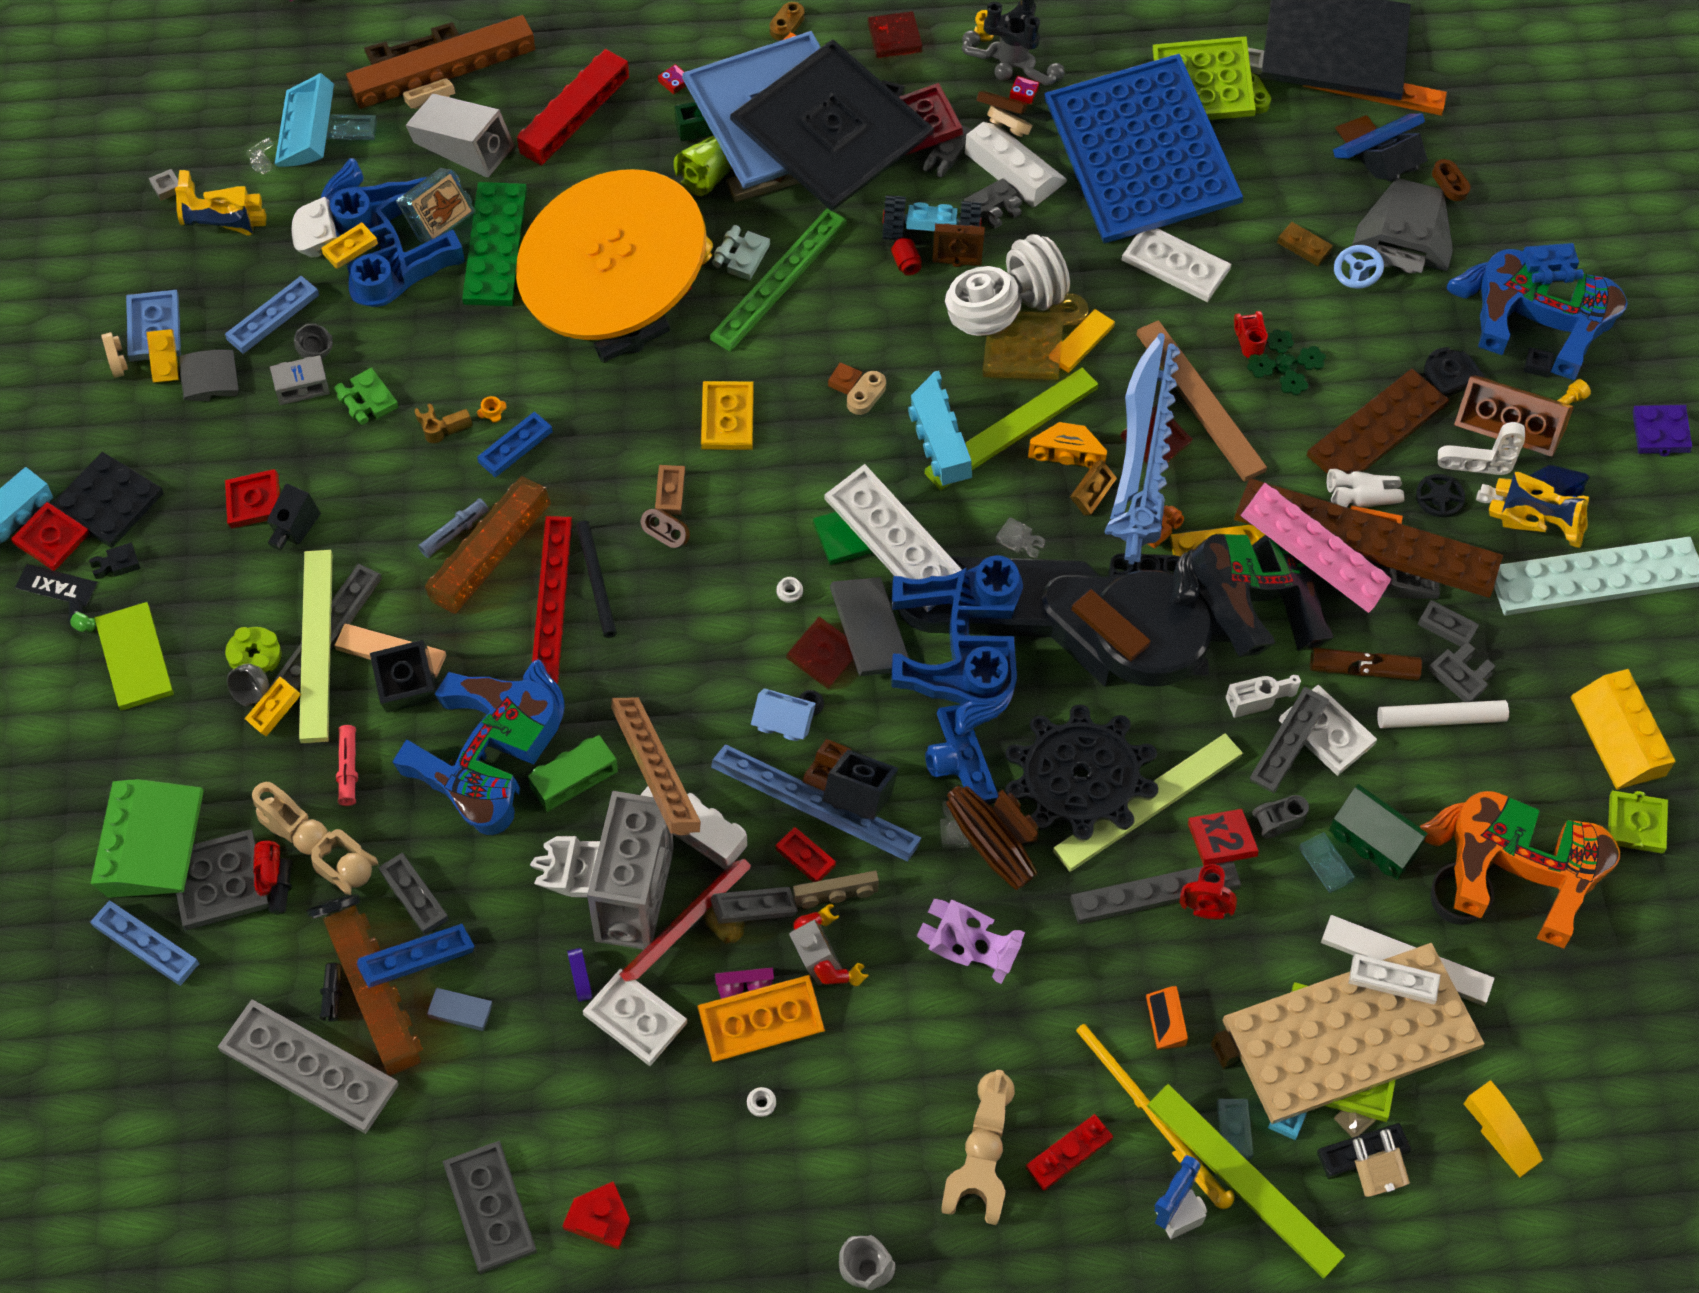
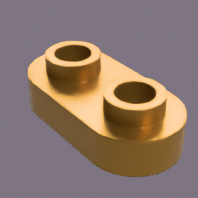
(789, 16)

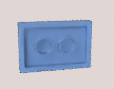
(151, 313)

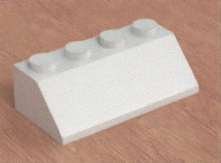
(1012, 161)

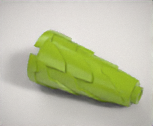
(702, 166)

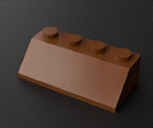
(1492, 404)

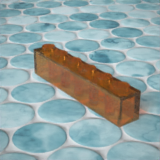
(487, 544)
(378, 1003)

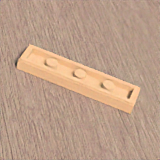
(363, 642)

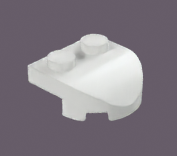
(313, 227)

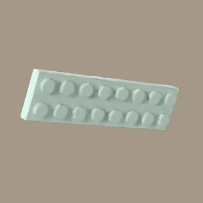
(1597, 576)

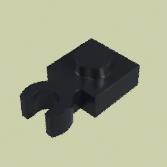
(119, 560)

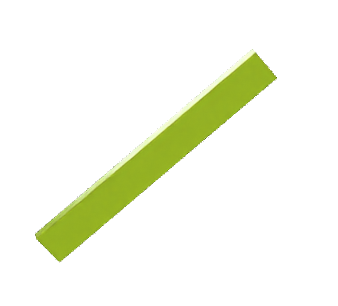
(1025, 420)
(1246, 1181)

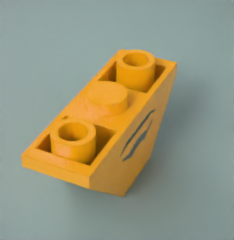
(1067, 445)

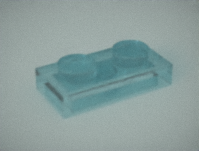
(352, 127)
(1326, 862)
(1235, 1124)

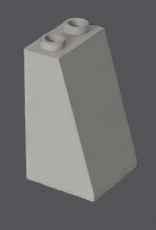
(462, 133)

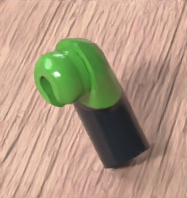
(78, 619)

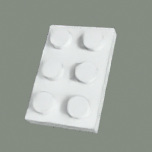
(1337, 736)
(635, 1018)

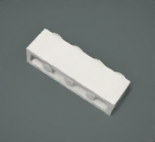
(717, 837)

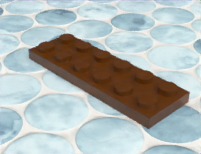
(1379, 425)

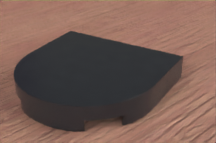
(1450, 370)

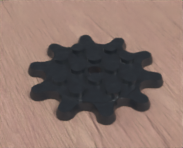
(1086, 746)

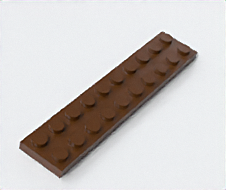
(1395, 543)

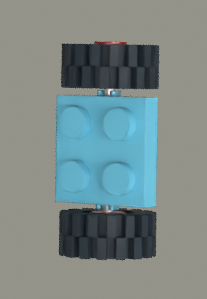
(924, 217)

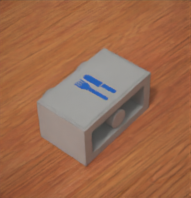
(299, 380)

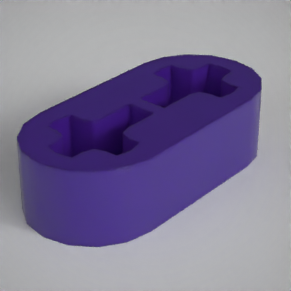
(579, 974)

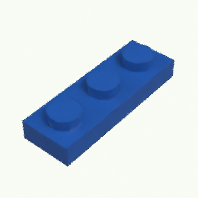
(514, 444)

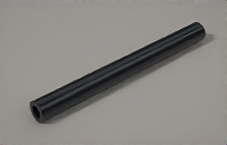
(596, 579)

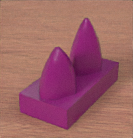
(732, 982)

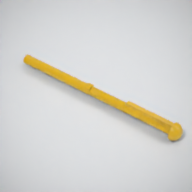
(1204, 1178)

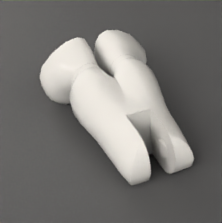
(1365, 489)

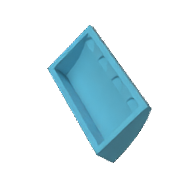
(304, 122)

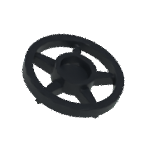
(1440, 495)
(333, 906)

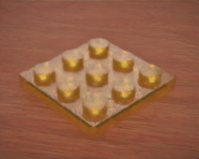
(1026, 347)

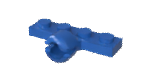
(960, 757)

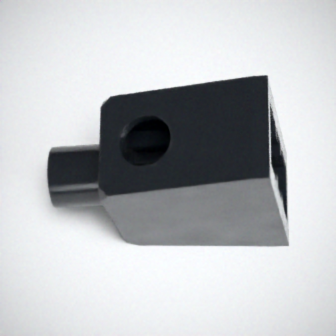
(292, 517)

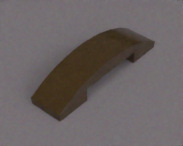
(382, 52)

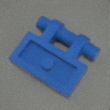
(1548, 258)

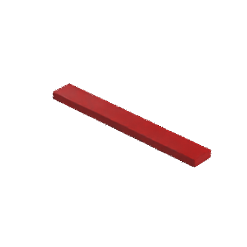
(552, 593)

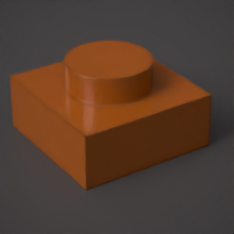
(844, 378)

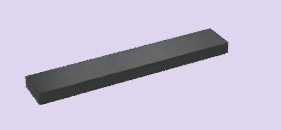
(343, 610)

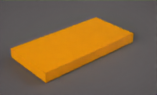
(760, 1018)

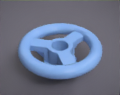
(1359, 278)

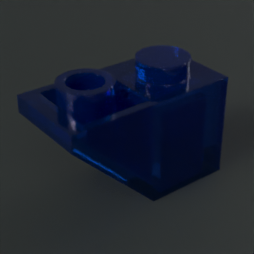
(1565, 481)

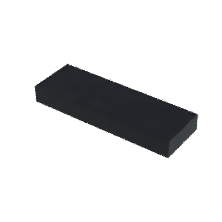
(1341, 1156)

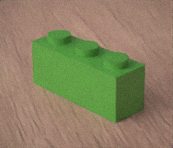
(572, 773)

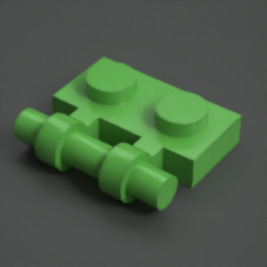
(373, 393)

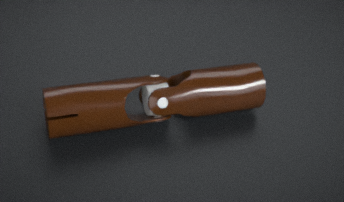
(1369, 664)

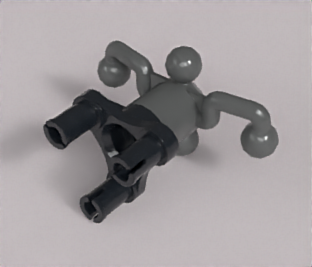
(1017, 35)

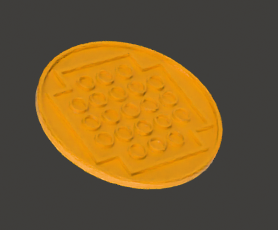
(611, 254)

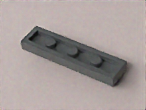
(1289, 740)

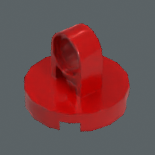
(1209, 898)

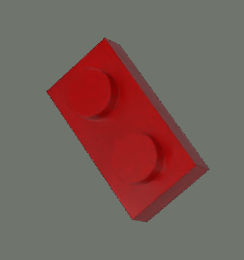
(805, 855)

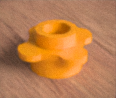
(491, 403)

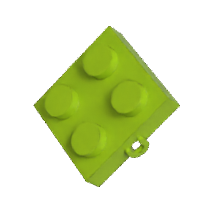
(1638, 821)

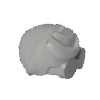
(865, 1262)

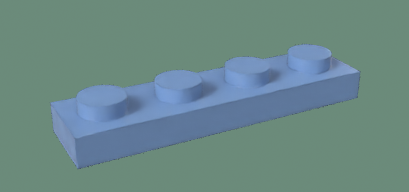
(272, 314)
(144, 943)

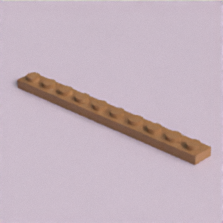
(656, 766)

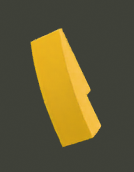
(1503, 1128)

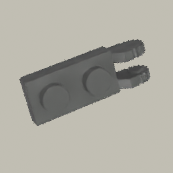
(946, 153)

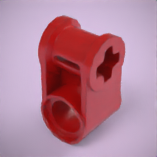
(1251, 333)

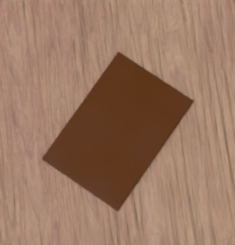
(1355, 128)

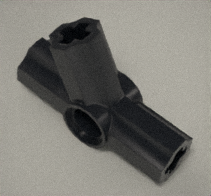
(631, 342)

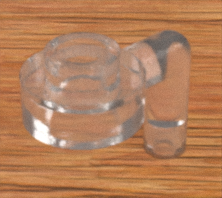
(257, 157)

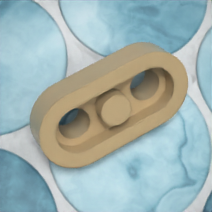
(1017, 125)
(116, 362)
(868, 391)

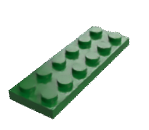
(494, 244)

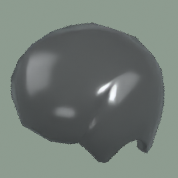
(313, 341)
(247, 684)

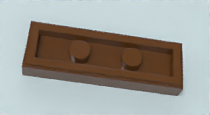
(1111, 625)

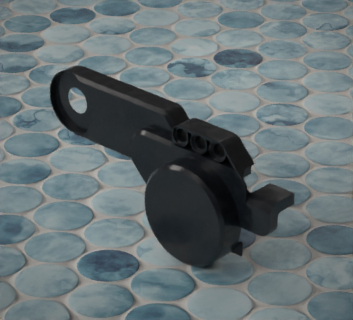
(1139, 594)

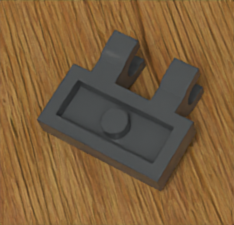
(993, 198)
(1458, 677)

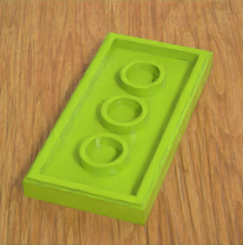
(134, 656)

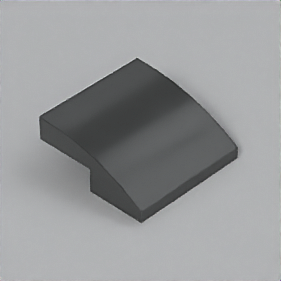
(208, 374)

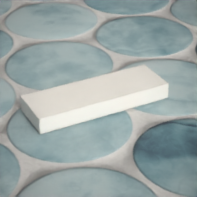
(1394, 979)

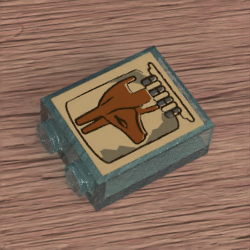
(436, 205)

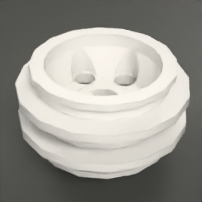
(1038, 271)
(983, 300)

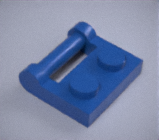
(1179, 1187)

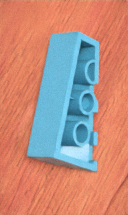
(940, 431)

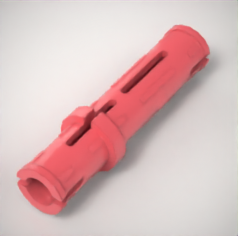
(347, 775)

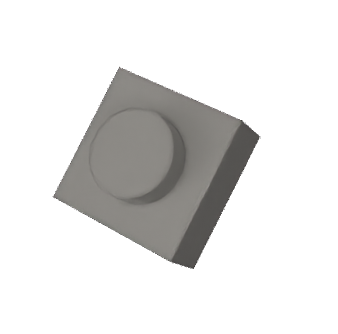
(164, 184)

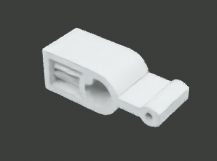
(1259, 694)

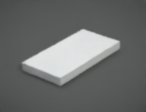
(1177, 263)

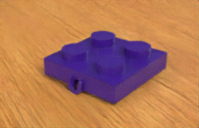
(1662, 429)

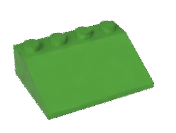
(146, 838)

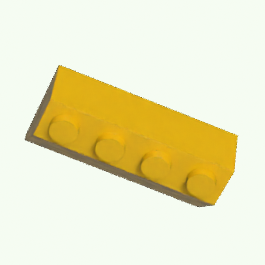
(1623, 730)

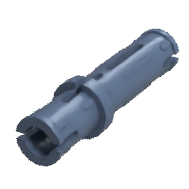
(462, 521)

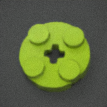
(254, 638)

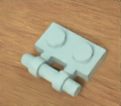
(748, 255)

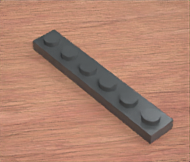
(1143, 893)

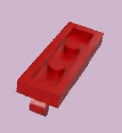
(1069, 1152)

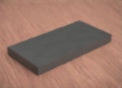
(868, 624)
(489, 1207)

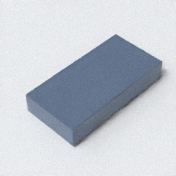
(459, 1009)

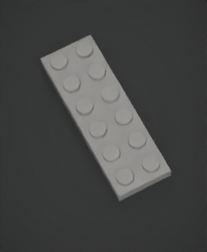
(308, 1066)

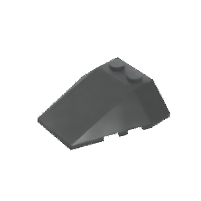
(1412, 218)

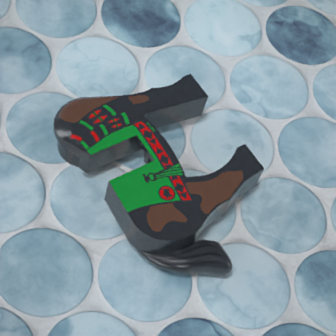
(1234, 573)

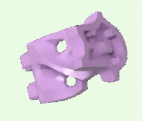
(954, 930)

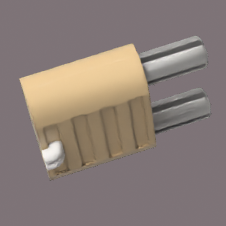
(1381, 1170)

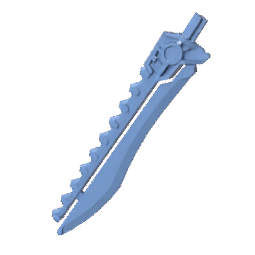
(1144, 519)

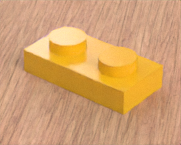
(349, 245)
(163, 356)
(273, 706)

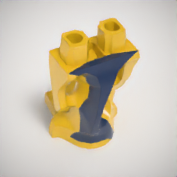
(226, 207)
(1520, 504)

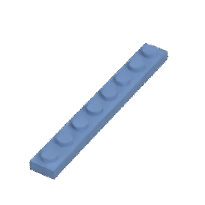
(809, 800)

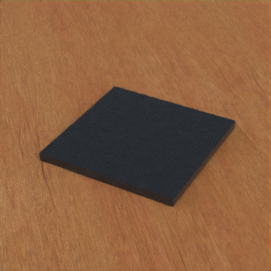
(1338, 45)
(832, 124)

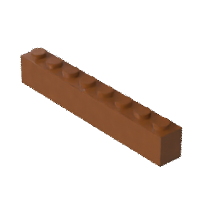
(441, 61)

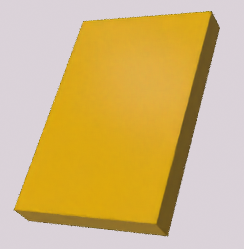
(727, 415)

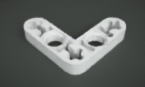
(1494, 461)

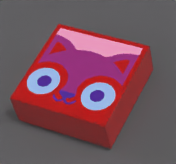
(672, 79)
(1024, 90)

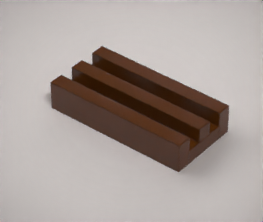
(1002, 102)

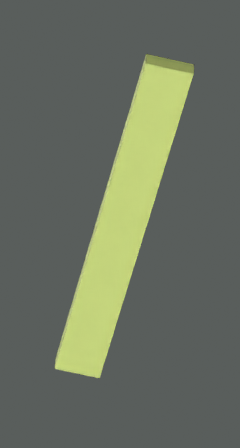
(316, 647)
(1171, 786)

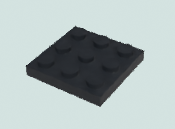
(108, 499)

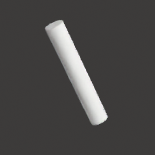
(1443, 714)

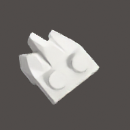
(567, 865)

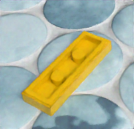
(1084, 339)

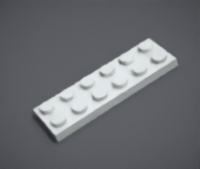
(889, 528)

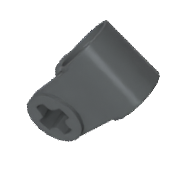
(1276, 817)

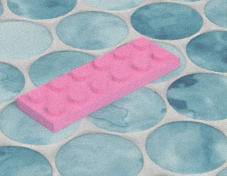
(1316, 547)

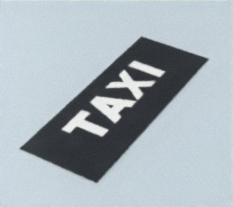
(55, 584)

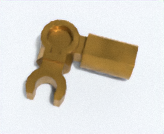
(435, 429)

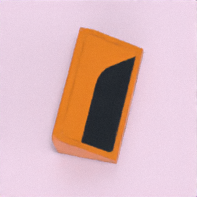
(1167, 1018)

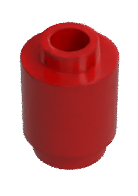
(906, 256)

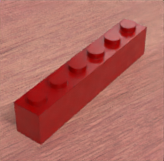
(572, 107)

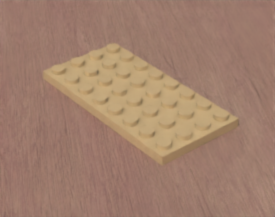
(1347, 1038)

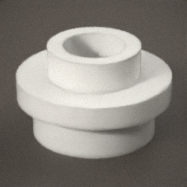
(792, 584)
(765, 1094)

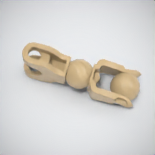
(312, 838)
(983, 1150)

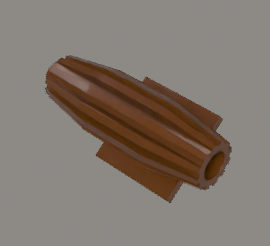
(996, 832)

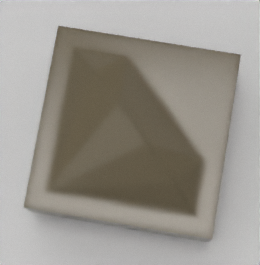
(1353, 1123)

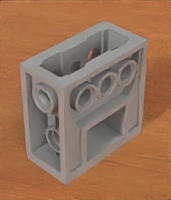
(630, 872)

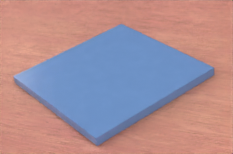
(731, 83)

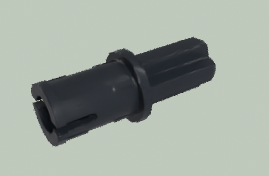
(280, 890)
(331, 992)

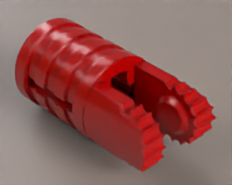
(266, 866)

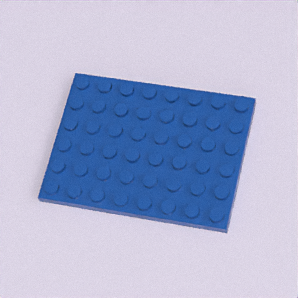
(1142, 148)

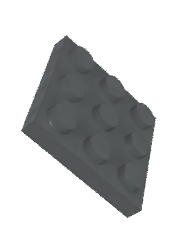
(220, 881)

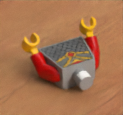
(818, 953)

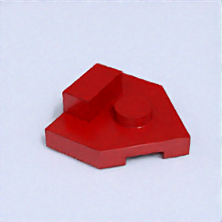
(599, 1216)

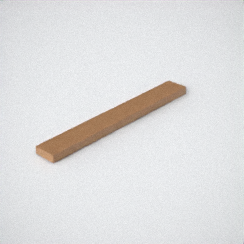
(1207, 408)

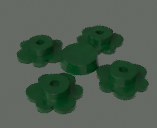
(1286, 363)

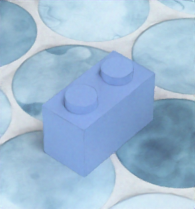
(783, 714)

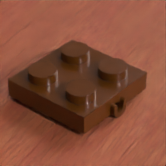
(959, 244)

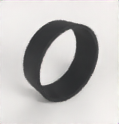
(1445, 872)

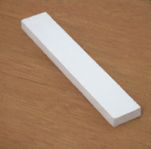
(1362, 941)

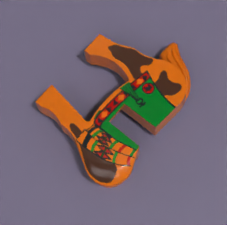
(1499, 831)

